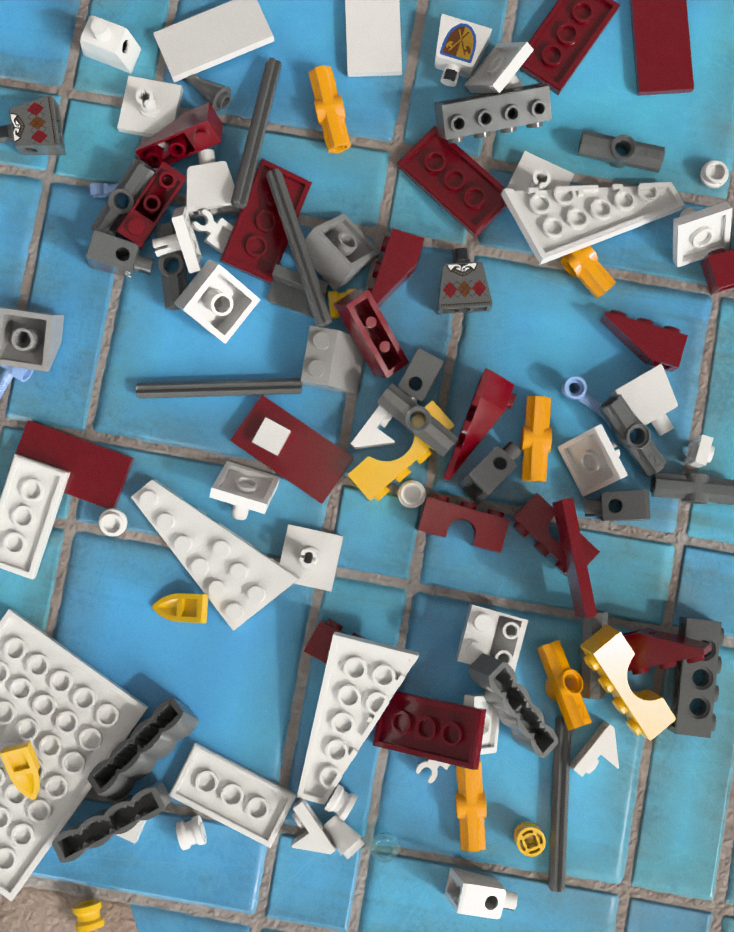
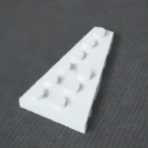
(583, 215)
(220, 561)
(352, 698)

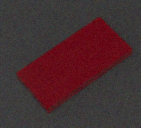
(566, 39)
(661, 47)
(454, 181)
(258, 233)
(306, 456)
(94, 471)
(574, 558)
(432, 729)

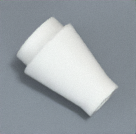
(344, 837)

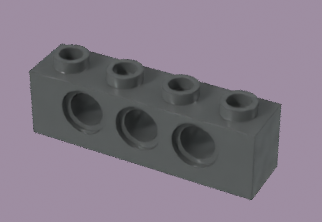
(684, 689)

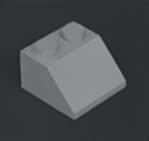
(340, 250)
(29, 338)
(331, 361)

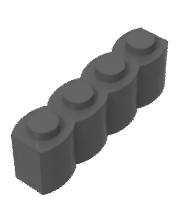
(513, 705)
(138, 754)
(112, 821)

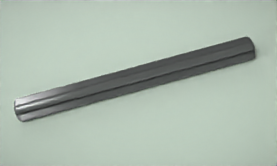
(256, 133)
(298, 248)
(219, 388)
(559, 809)

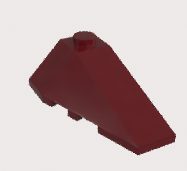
(487, 406)

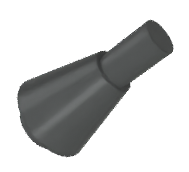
(212, 92)

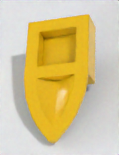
(183, 607)
(22, 768)

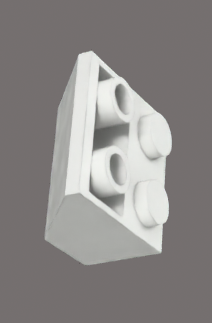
(491, 634)

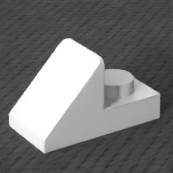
(370, 435)
(601, 743)
(316, 836)

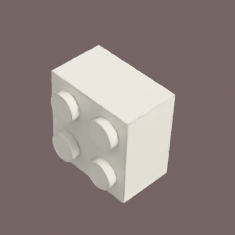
(217, 301)

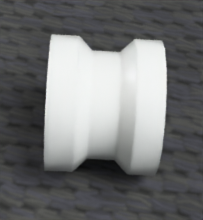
(341, 802)
(191, 832)

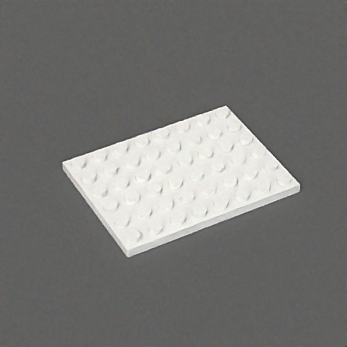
(73, 725)

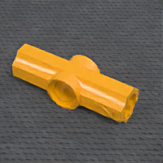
(329, 109)
(589, 271)
(536, 439)
(564, 685)
(471, 808)

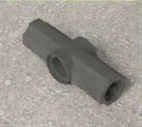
(639, 154)
(132, 185)
(174, 282)
(403, 407)
(623, 422)
(692, 488)
(591, 686)

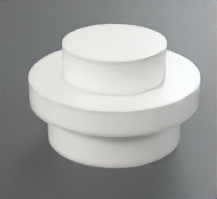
(714, 174)
(411, 494)
(113, 522)

